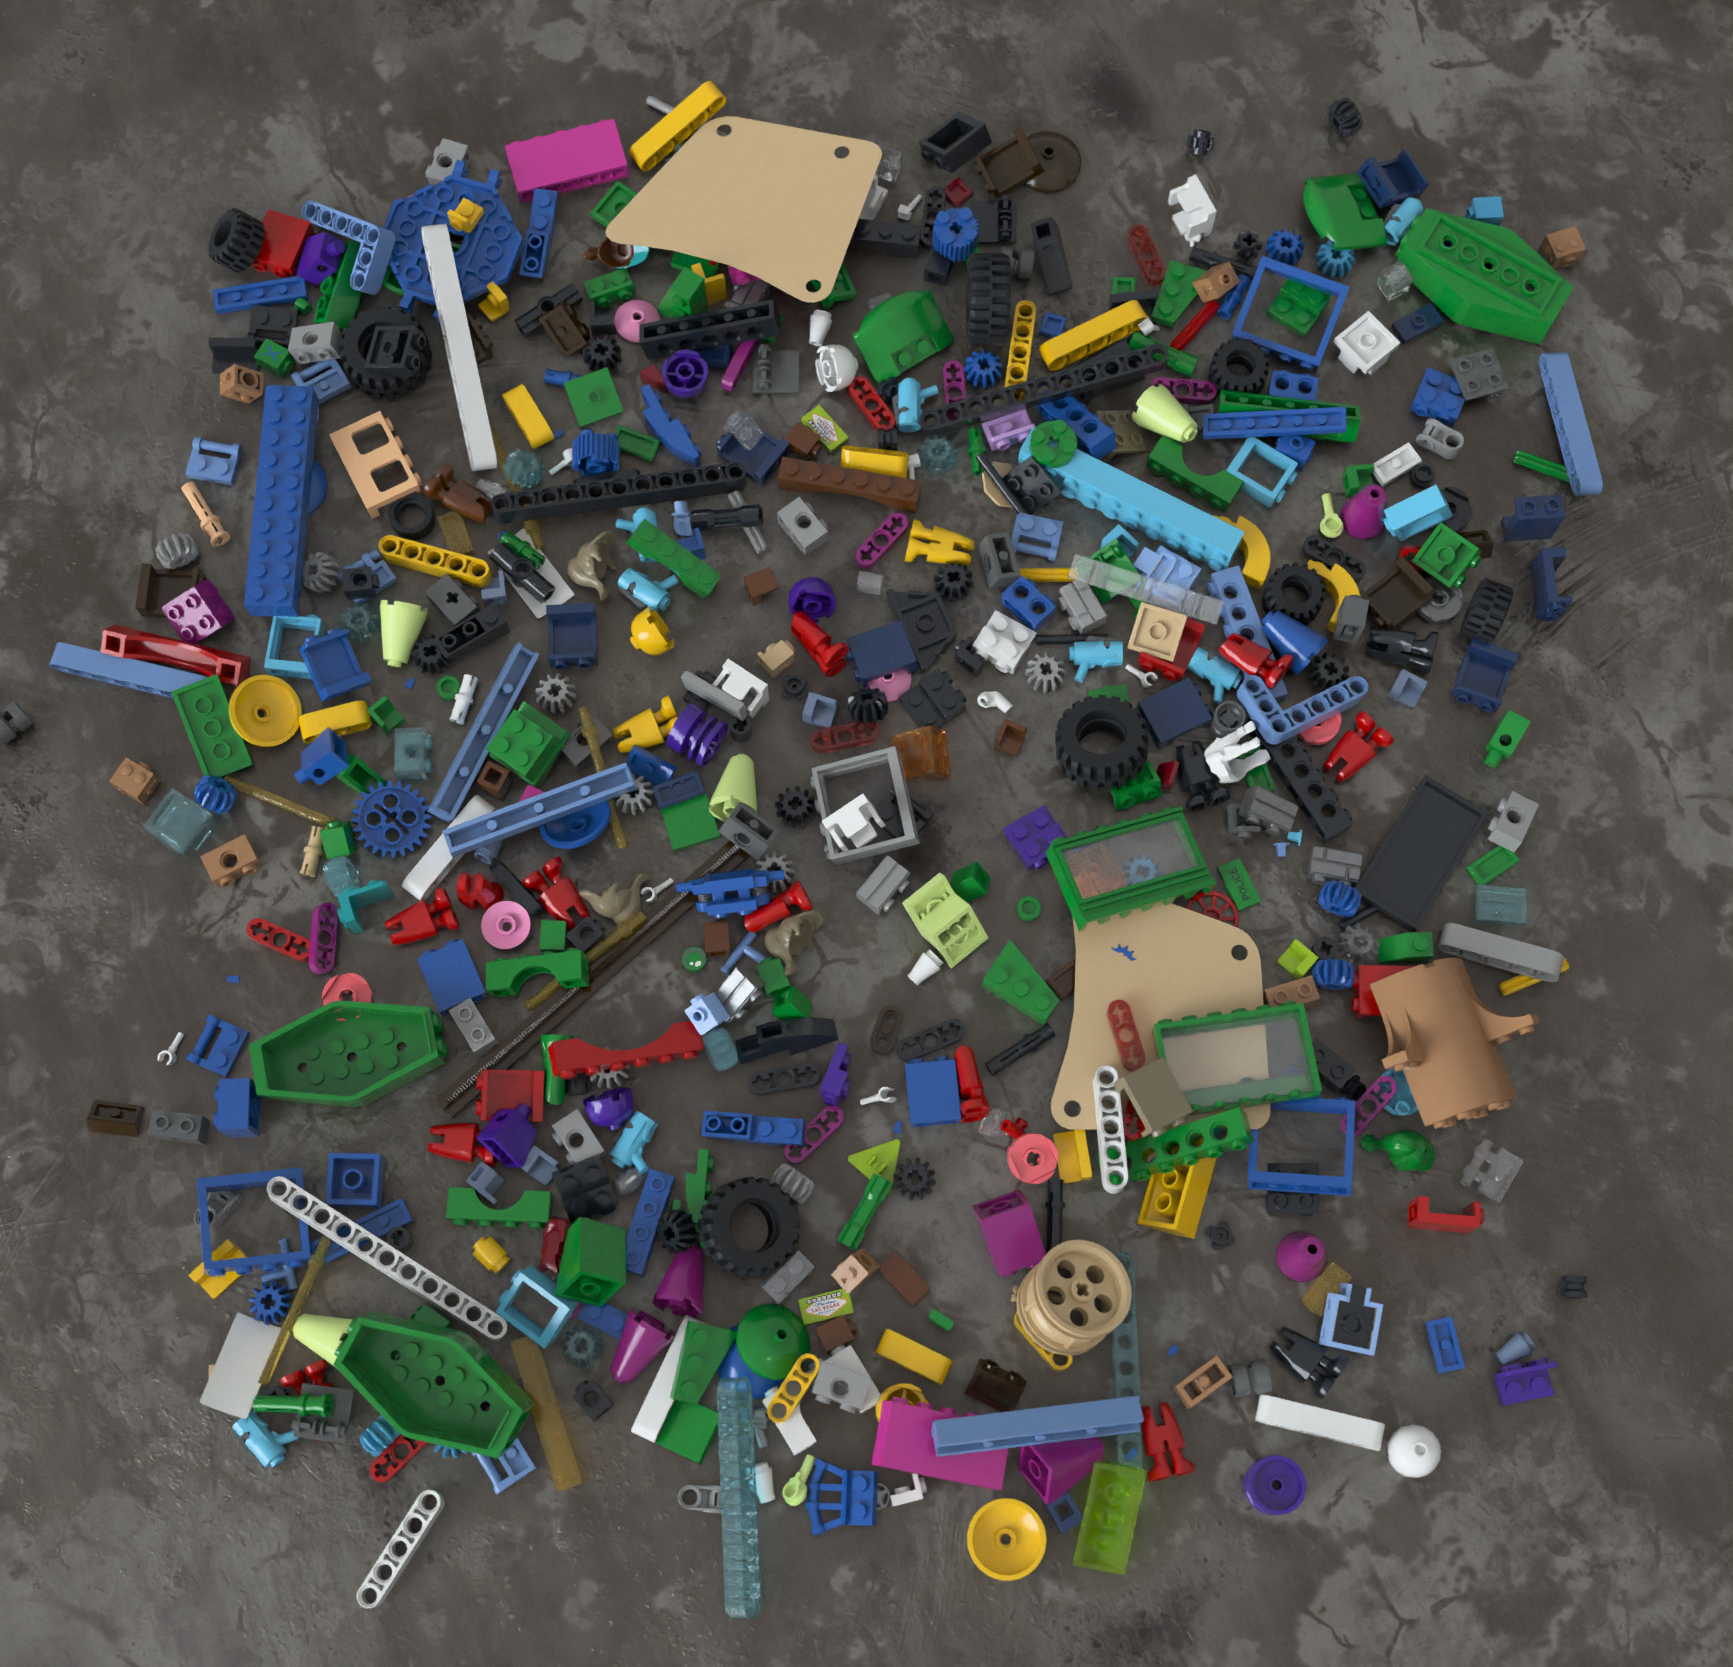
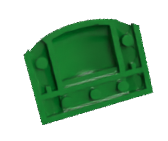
(1343, 212)
(901, 334)

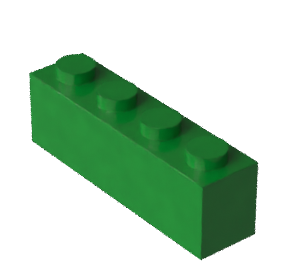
(339, 298)

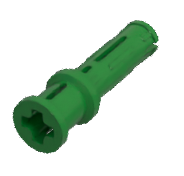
(303, 1404)

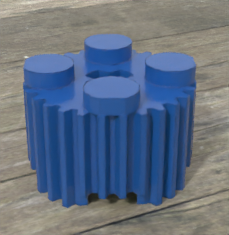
(955, 233)
(595, 453)

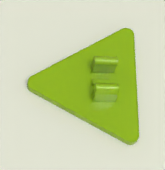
(877, 1160)

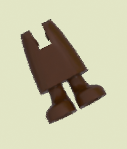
(458, 496)

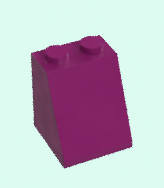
(1010, 1232)
(1058, 1465)

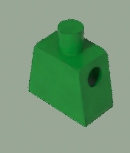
(1509, 731)

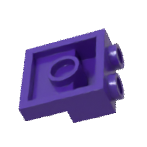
(1033, 836)
(836, 1082)

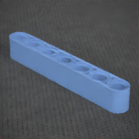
(1570, 424)
(119, 670)

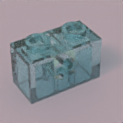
(406, 742)

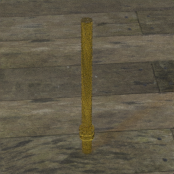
(531, 526)
(590, 731)
(279, 801)
(624, 929)
(315, 1263)

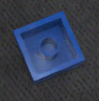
(237, 1108)
(355, 1180)

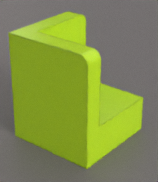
(1297, 959)

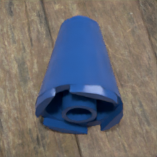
(1292, 638)

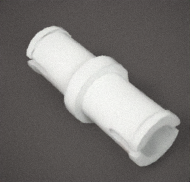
(463, 699)

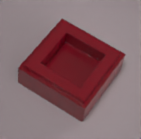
(957, 192)

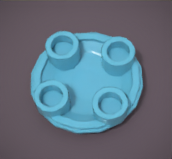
(1403, 1102)

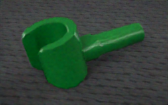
(302, 306)

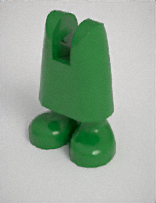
(553, 1086)

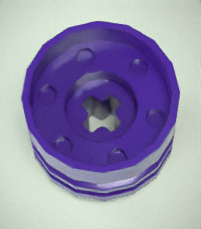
(694, 733)

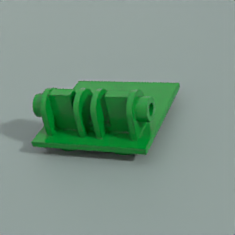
(1115, 555)

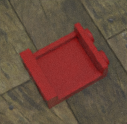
(282, 243)
(1188, 643)
(1364, 1001)
(507, 1090)
(1421, 1218)

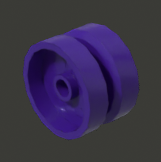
(1281, 1471)

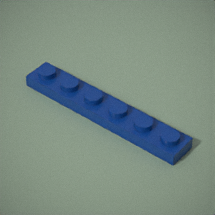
(1274, 423)

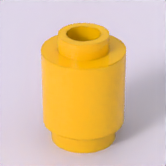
(490, 1254)

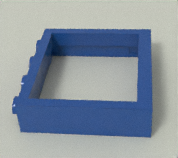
(1303, 277)
(1304, 1182)
(245, 1265)

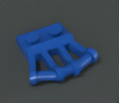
(857, 1502)

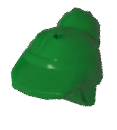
(1404, 1148)

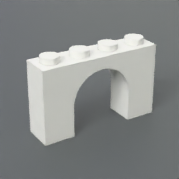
(795, 1429)

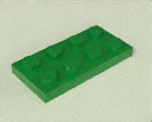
(209, 727)

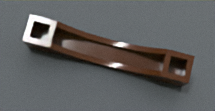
(888, 490)

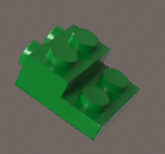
(1298, 307)
(1447, 557)

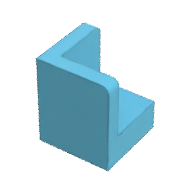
(1128, 543)

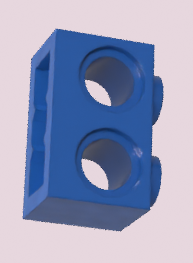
(1292, 385)
(1023, 607)

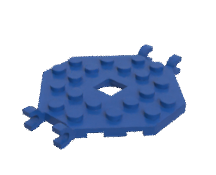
(484, 254)

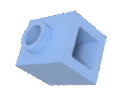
(706, 1012)

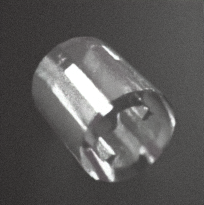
(869, 582)

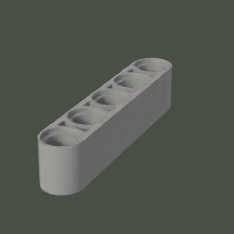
(1501, 952)

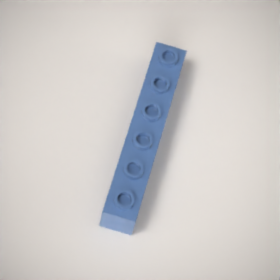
(1232, 581)

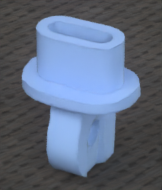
(682, 519)

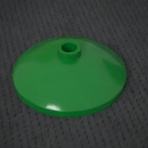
(762, 1347)

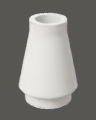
(819, 326)
(925, 967)
(764, 1482)

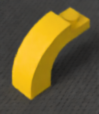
(1254, 550)
(1337, 583)

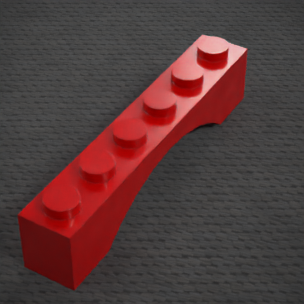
(137, 644)
(576, 1056)

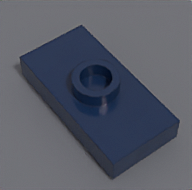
(1417, 323)
(718, 356)
(678, 790)

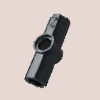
(529, 321)
(512, 563)

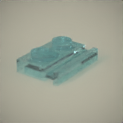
(1500, 905)

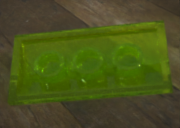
(1109, 1517)

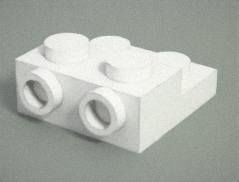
(1003, 642)

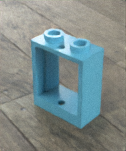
(1251, 487)
(1417, 513)
(290, 668)
(546, 1288)

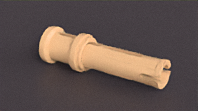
(209, 522)

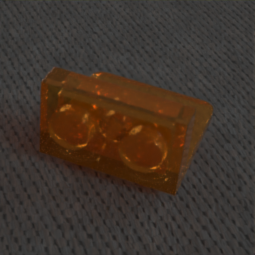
(923, 752)

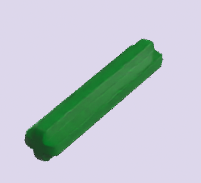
(1542, 465)

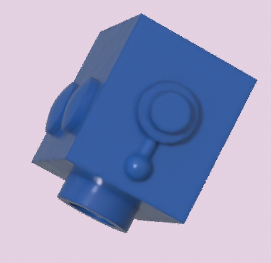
(1296, 448)

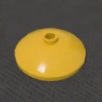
(277, 702)
(1026, 1539)

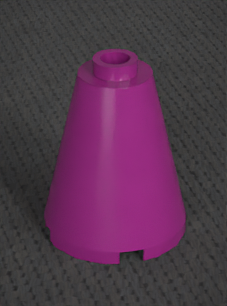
(1364, 512)
(1301, 1256)
(683, 1284)
(638, 1345)

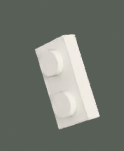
(1396, 464)

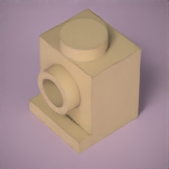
(776, 657)

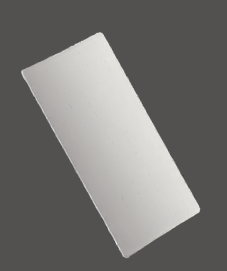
(562, 590)
(239, 1366)

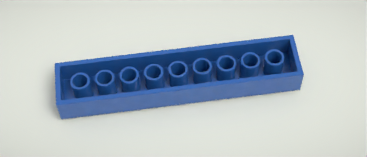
(281, 501)

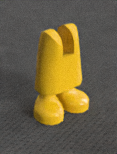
(941, 546)
(645, 727)

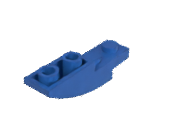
(539, 234)
(671, 432)
(753, 1129)

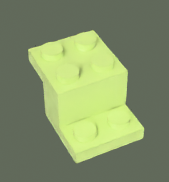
(945, 920)

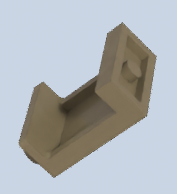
(1155, 1097)

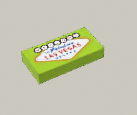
(822, 424)
(825, 1306)

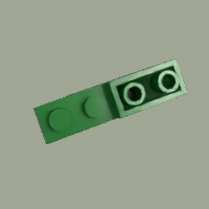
(698, 1187)

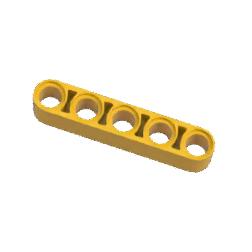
(677, 126)
(1092, 335)
(1020, 345)
(428, 553)

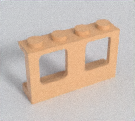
(361, 466)

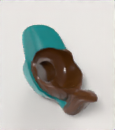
(616, 254)

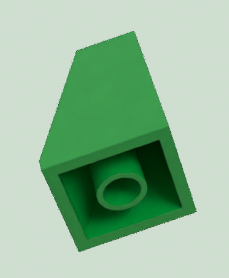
(592, 1262)

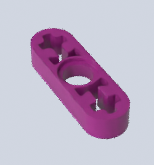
(738, 365)
(958, 384)
(1199, 397)
(865, 548)
(315, 945)
(1379, 1107)
(824, 1136)

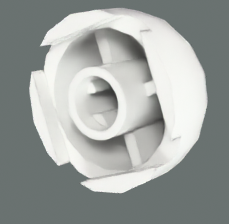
(835, 367)
(1414, 1451)

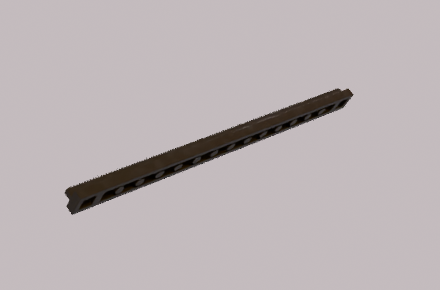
(567, 1001)

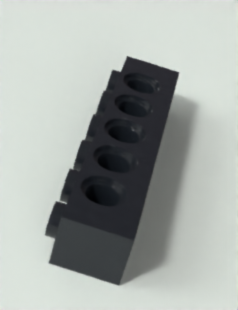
(710, 329)
(1326, 827)

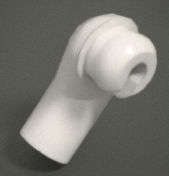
(994, 699)

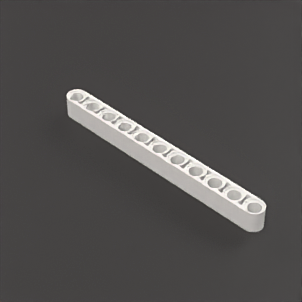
(459, 347)
(380, 1248)

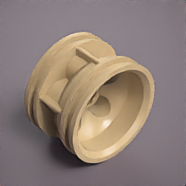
(1094, 1275)

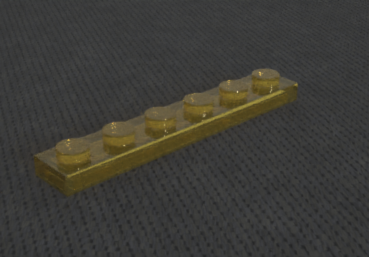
(546, 1413)

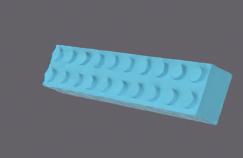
(1144, 508)

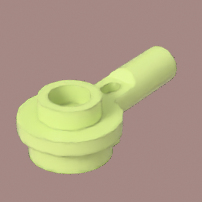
(1331, 525)
(796, 1489)

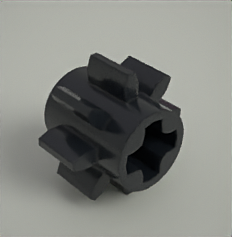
(1200, 142)
(1247, 245)

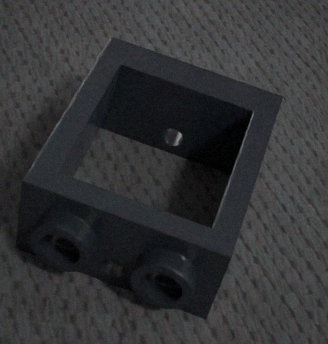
(974, 140)

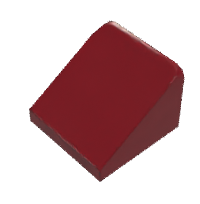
(653, 377)
(1167, 773)

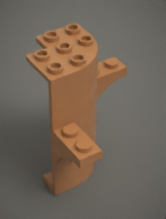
(1447, 1042)

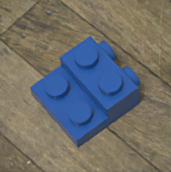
(1438, 397)

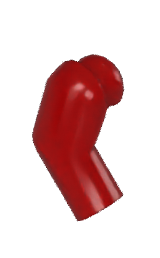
(1014, 1129)

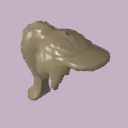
(591, 563)
(618, 904)
(792, 937)

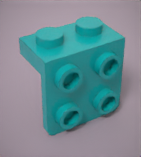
(356, 898)

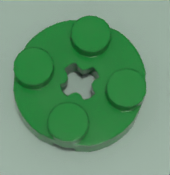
(1056, 431)

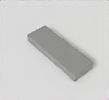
(714, 695)

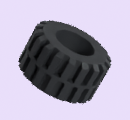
(236, 240)
(1244, 354)
(1298, 578)
(1487, 610)

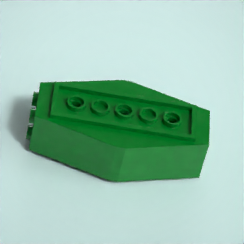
(1480, 296)
(325, 1049)
(408, 1390)

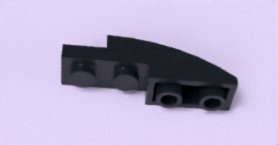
(784, 1034)

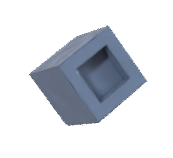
(496, 591)
(1407, 689)
(819, 710)
(540, 1165)
(485, 1181)

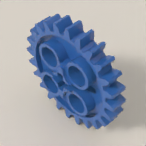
(406, 803)

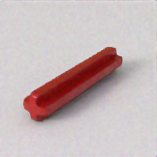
(1195, 325)

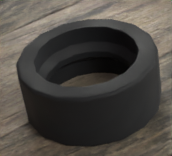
(415, 532)

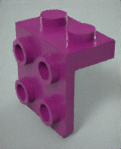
(198, 612)

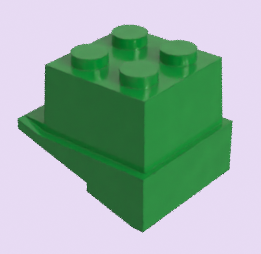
(528, 744)

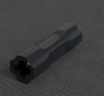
(731, 517)

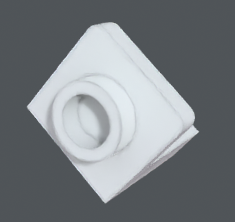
(904, 1495)

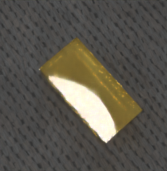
(455, 533)
(1326, 1283)

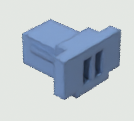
(1281, 852)

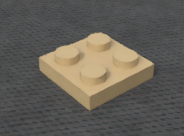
(1157, 631)

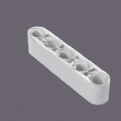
(438, 859)
(1110, 1141)
(658, 1401)
(1320, 1422)
(389, 1554)

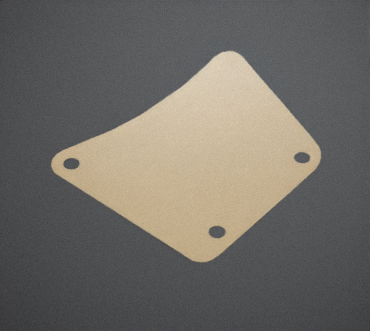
(757, 201)
(1178, 972)

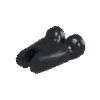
(1398, 646)
(1194, 772)
(1305, 1357)

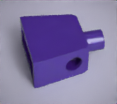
(320, 257)
(509, 1136)

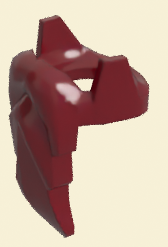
(553, 1244)

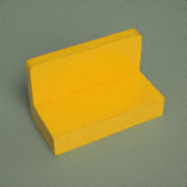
(714, 285)
(1073, 1156)
(217, 1285)

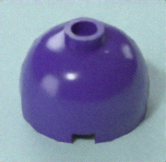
(685, 373)
(813, 597)
(610, 1107)

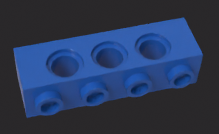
(1092, 435)
(642, 1231)

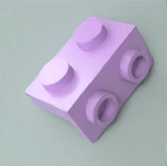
(1007, 430)

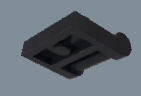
(272, 320)
(891, 815)

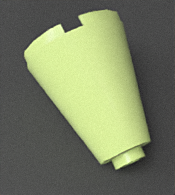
(1164, 415)
(400, 630)
(734, 787)
(321, 1334)

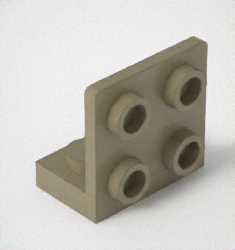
(1127, 434)

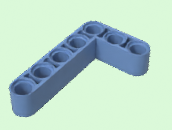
(374, 248)
(1302, 711)

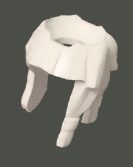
(1223, 752)

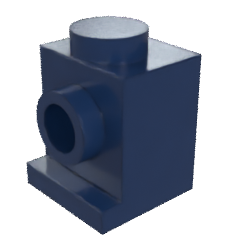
(1073, 1514)

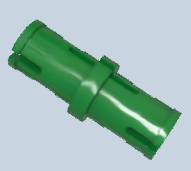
(976, 449)
(523, 549)

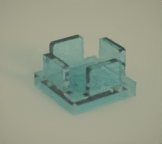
(179, 823)

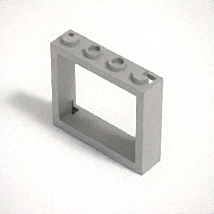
(857, 763)

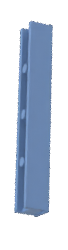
(485, 727)
(539, 809)
(1036, 1426)

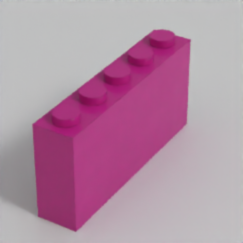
(567, 159)
(907, 1446)

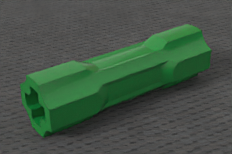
(1178, 360)
(873, 1196)

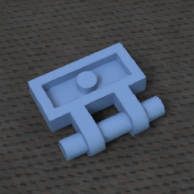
(385, 575)

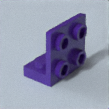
(1524, 1384)

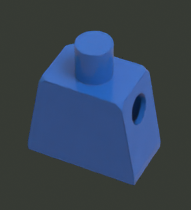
(323, 758)

